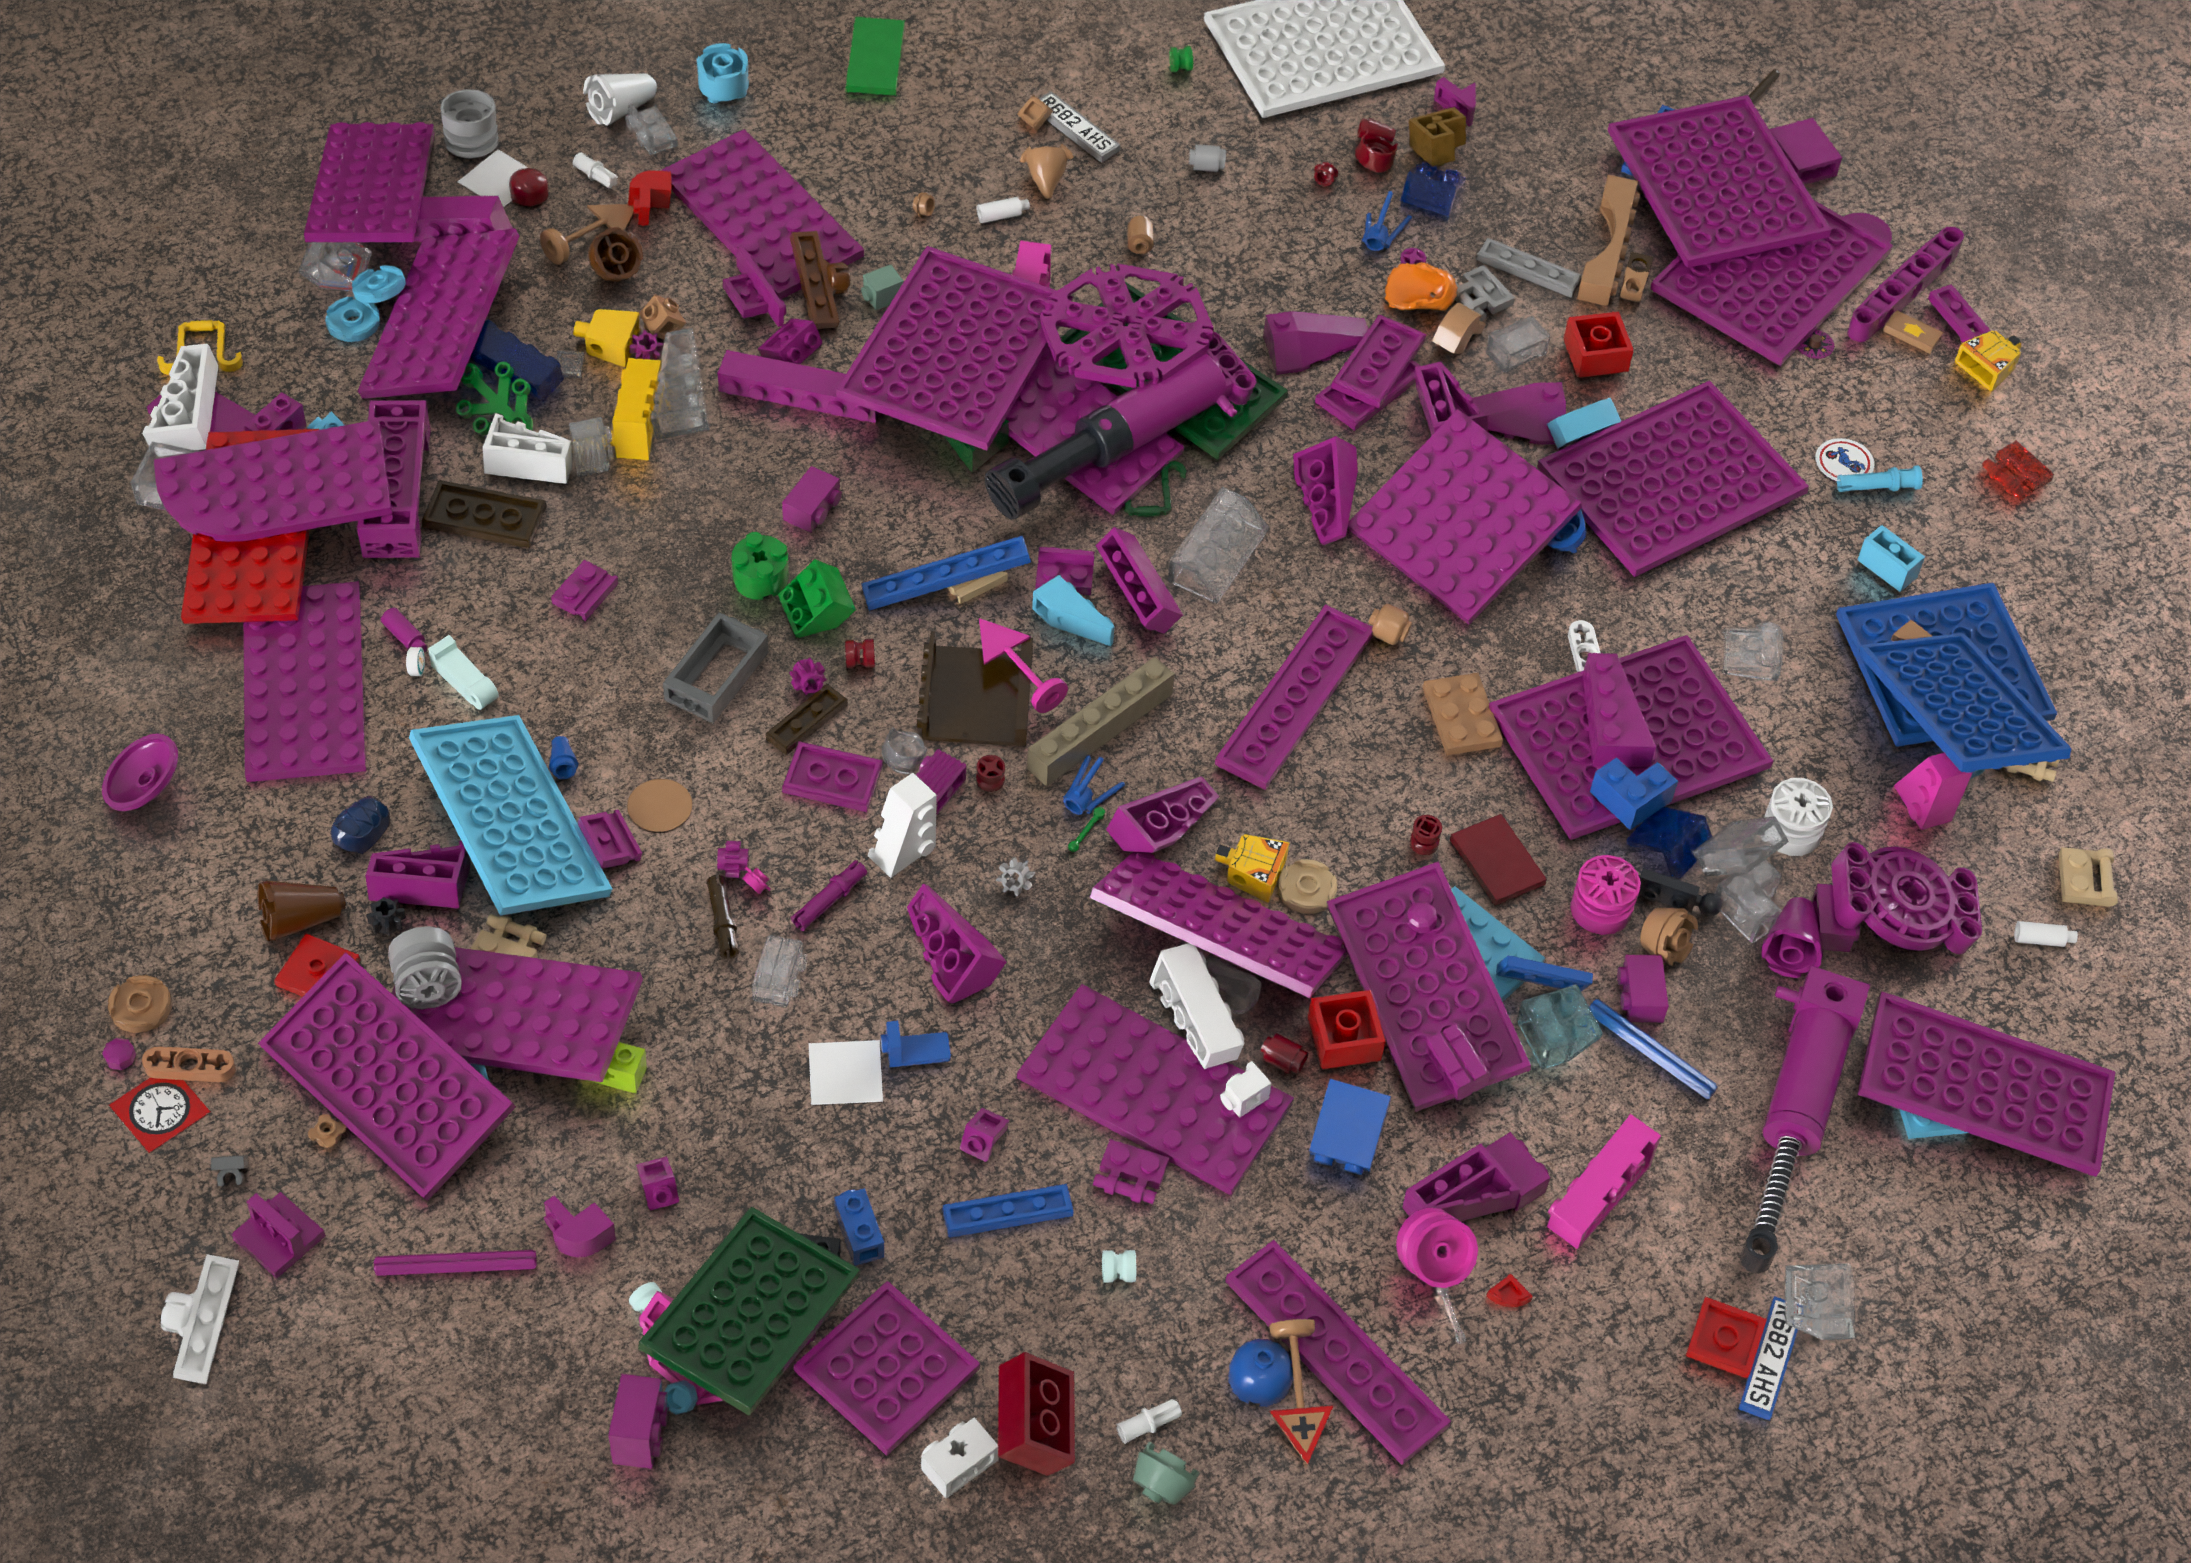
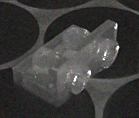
(651, 129)

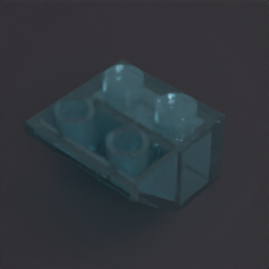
(1558, 1025)

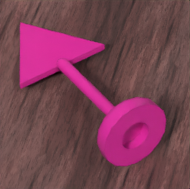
(1000, 640)

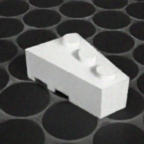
(526, 454)

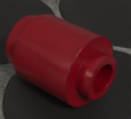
(1284, 1054)

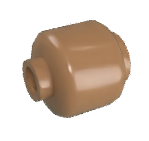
(1390, 624)

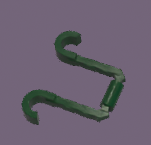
(1151, 511)

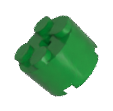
(760, 566)

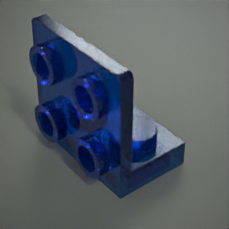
(1432, 188)
(1674, 835)

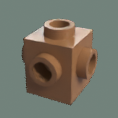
(661, 316)

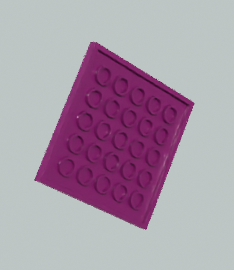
(1464, 516)

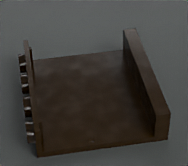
(971, 699)

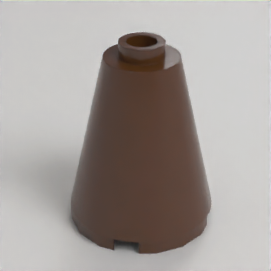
(296, 907)

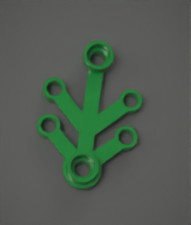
(497, 403)

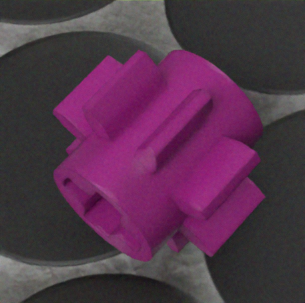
(649, 341)
(807, 676)
(732, 859)

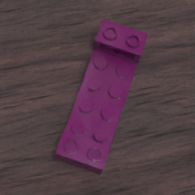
(405, 437)

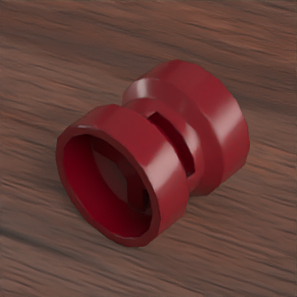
(852, 653)
(1426, 834)

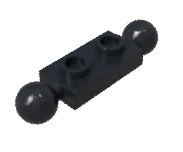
(1677, 893)

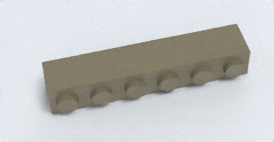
(1100, 721)

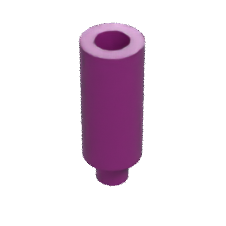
(403, 629)

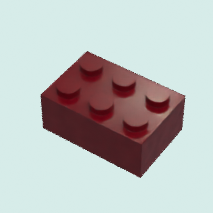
(1036, 1414)

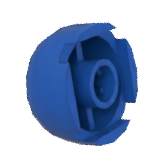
(1261, 1372)

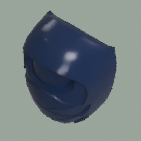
(360, 825)

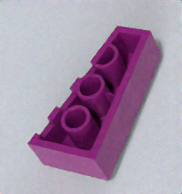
(1614, 715)

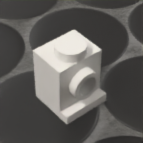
(1246, 1090)

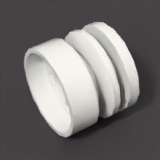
(1802, 813)

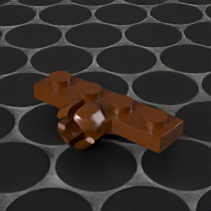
(819, 279)

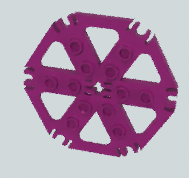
(1109, 329)

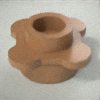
(329, 1138)

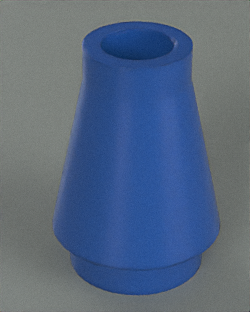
(562, 759)

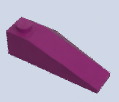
(1524, 410)
(1328, 484)
(1161, 817)

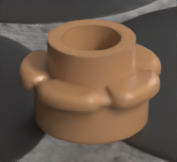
(924, 204)

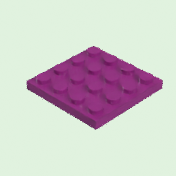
(887, 1367)

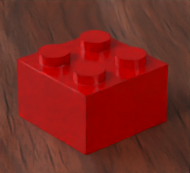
(1598, 344)
(1346, 1029)

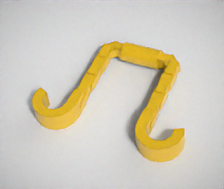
(205, 325)

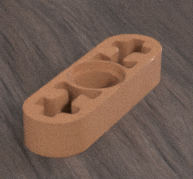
(210, 1074)

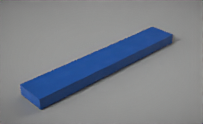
(945, 573)

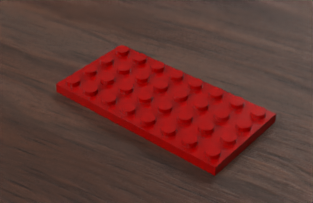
(249, 577)

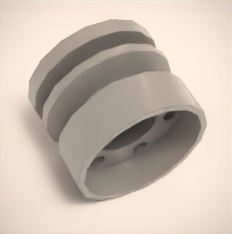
(469, 123)
(424, 967)

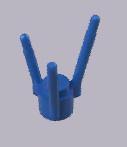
(1377, 235)
(1080, 795)

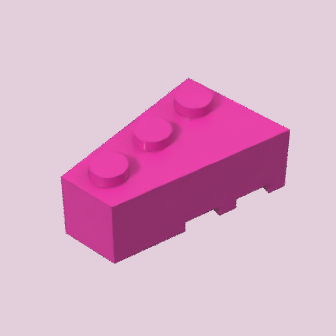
(1933, 791)

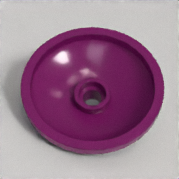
(140, 772)

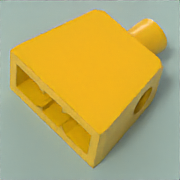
(609, 334)

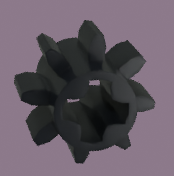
(386, 916)

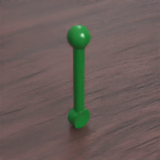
(1099, 814)

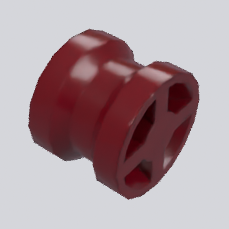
(988, 766)

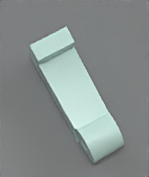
(462, 673)

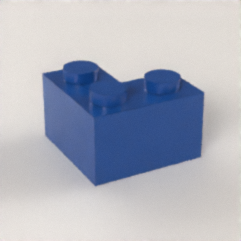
(1633, 796)

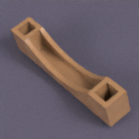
(1599, 273)

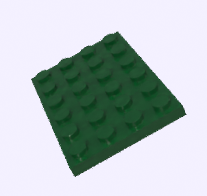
(749, 1310)

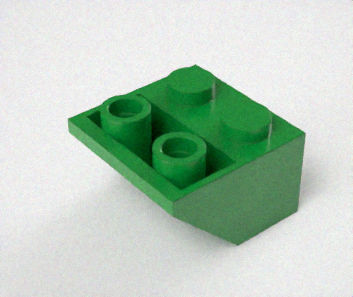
(816, 600)

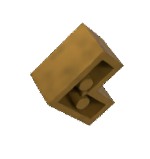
(1438, 135)

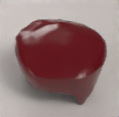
(1376, 154)

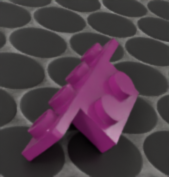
(752, 292)

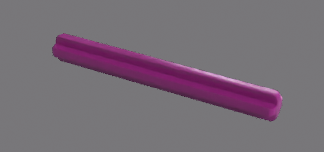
(455, 1262)

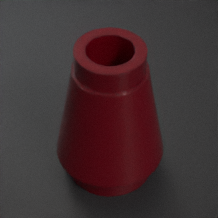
(1373, 128)

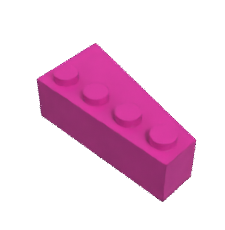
(1034, 263)
(1604, 1182)

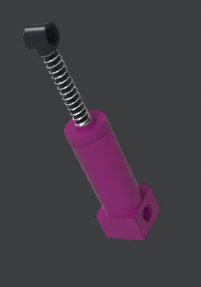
(1804, 1093)

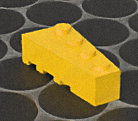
(631, 420)

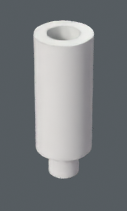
(1001, 209)
(2044, 934)

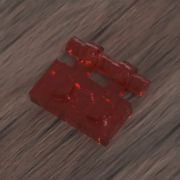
(2021, 464)

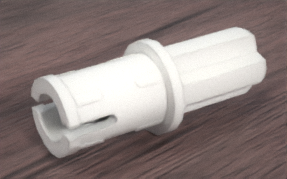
(595, 170)
(1148, 1420)

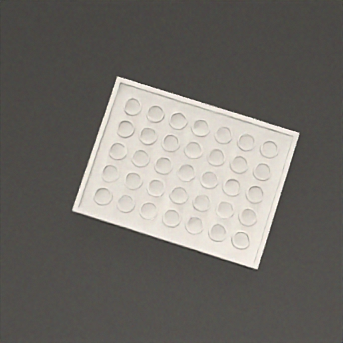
(1320, 49)

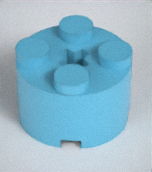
(723, 73)

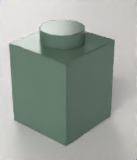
(881, 286)

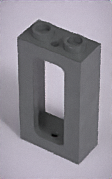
(720, 632)

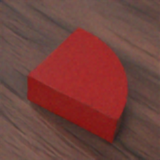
(1509, 1293)

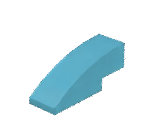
(1583, 422)

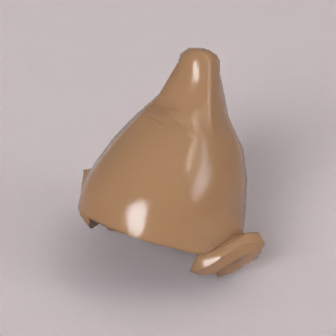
(1047, 166)

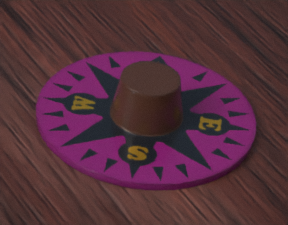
(1817, 345)

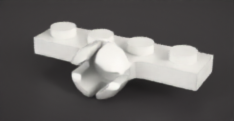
(200, 1318)

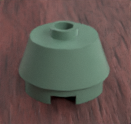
(1163, 1475)

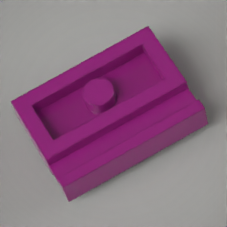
(584, 590)
(609, 838)

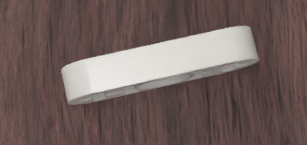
(1577, 647)

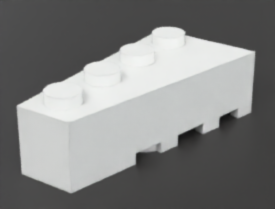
(1197, 1005)

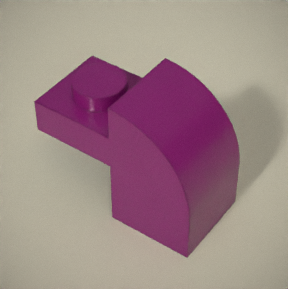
(580, 1234)

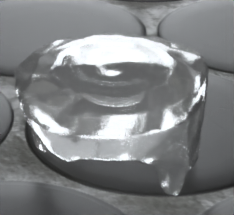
(903, 751)

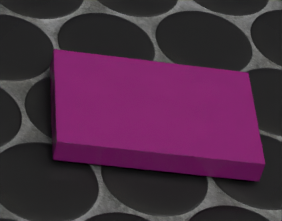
(832, 776)

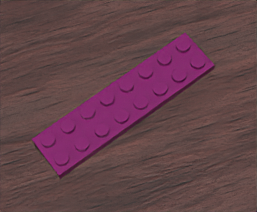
(1294, 697)
(1340, 1353)

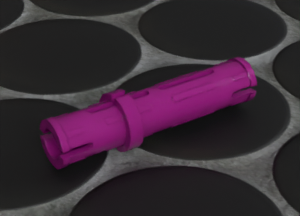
(837, 888)

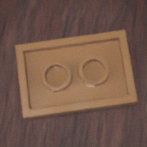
(1462, 714)

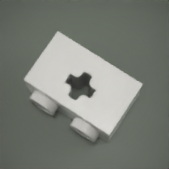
(953, 1472)

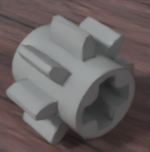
(1022, 881)

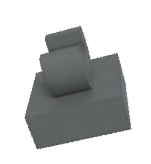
(230, 1164)

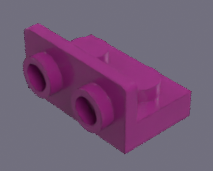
(792, 342)
(1070, 564)

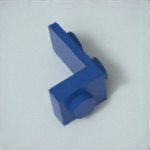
(914, 1048)

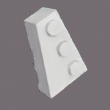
(907, 826)

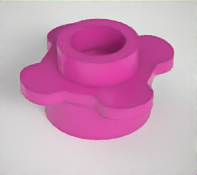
(756, 880)

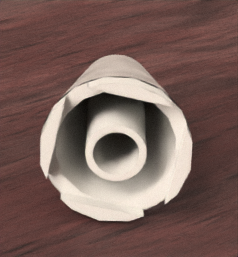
(613, 93)

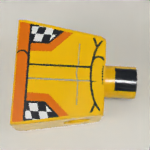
(1989, 358)
(1254, 864)

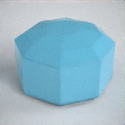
(681, 1397)

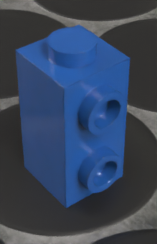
(859, 1226)

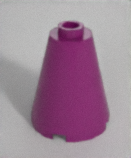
(1794, 940)

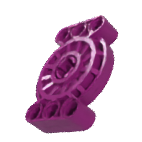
(1906, 898)

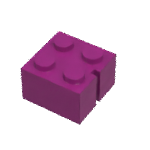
(637, 1421)

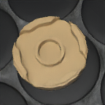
(1307, 886)

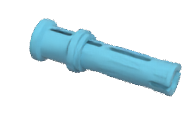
(1892, 479)

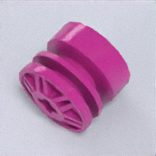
(1605, 894)

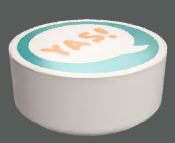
(415, 661)

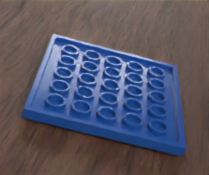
(1966, 610)

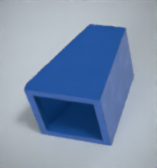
(1349, 1126)

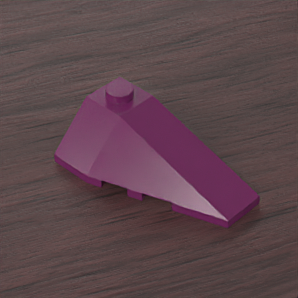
(1305, 338)
(957, 952)

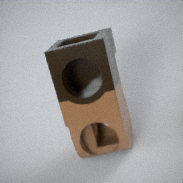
(1636, 277)

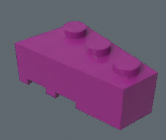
(1465, 1187)

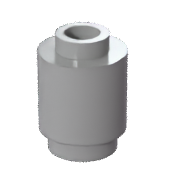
(1207, 158)

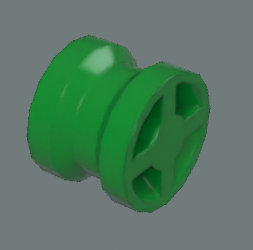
(1181, 59)

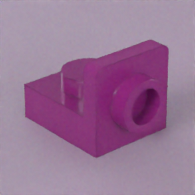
(983, 1133)
(658, 1183)

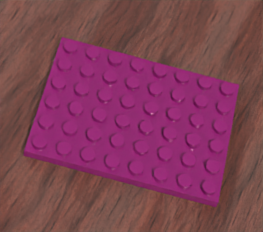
(1718, 181)
(1777, 294)
(952, 349)
(1673, 477)
(1686, 709)

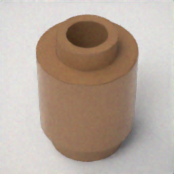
(1140, 235)

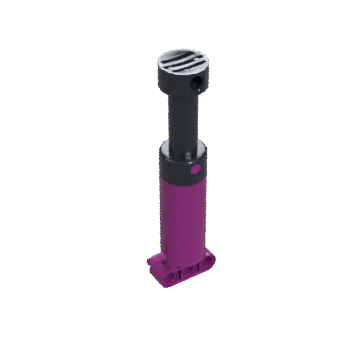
(1125, 426)

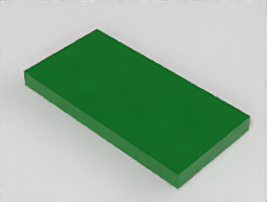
(875, 56)

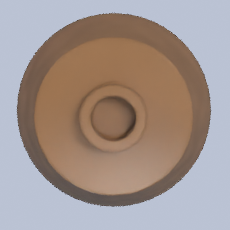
(1668, 934)

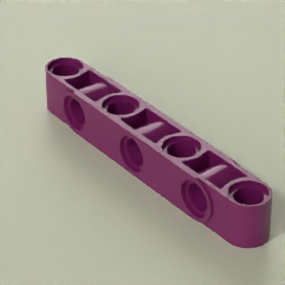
(1905, 283)

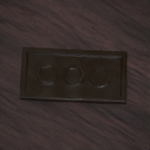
(484, 514)

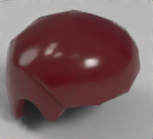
(528, 187)

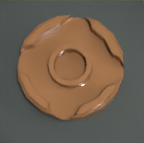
(140, 1004)

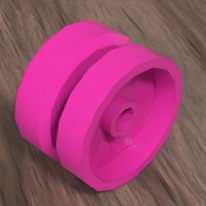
(1437, 1247)

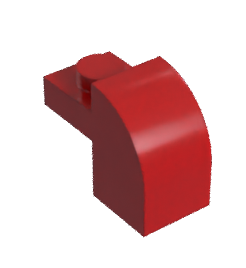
(649, 190)

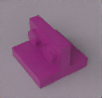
(277, 1233)

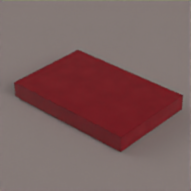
(1498, 859)

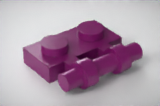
(1133, 1165)

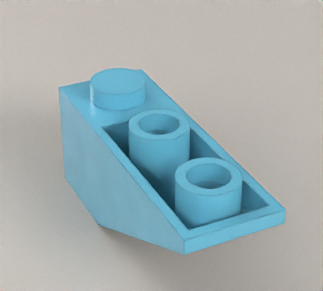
(1067, 610)

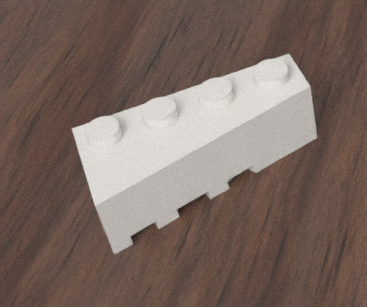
(186, 400)

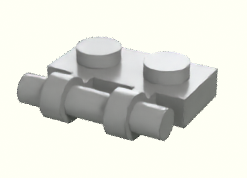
(1486, 289)

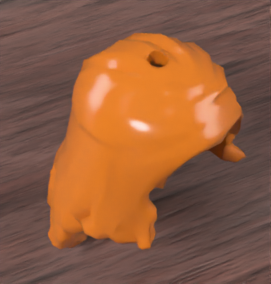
(1412, 284)

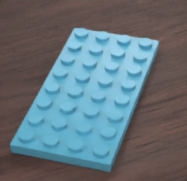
(510, 814)

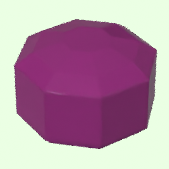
(1422, 917)
(119, 1054)

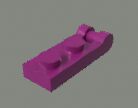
(1957, 313)

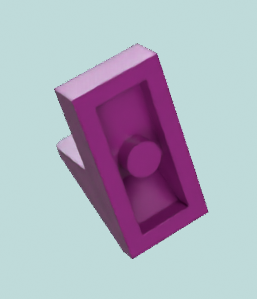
(1450, 96)

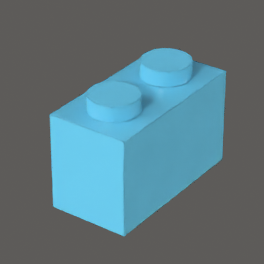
(1891, 558)

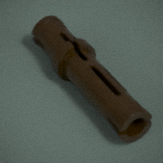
(724, 925)

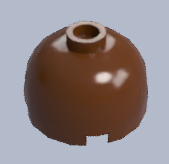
(615, 254)

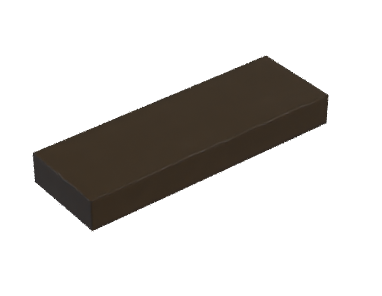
(806, 719)

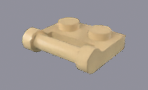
(2077, 876)

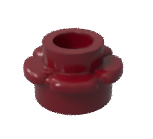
(1322, 177)

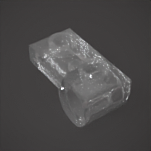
(1234, 981)

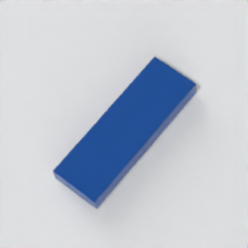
(1542, 973)

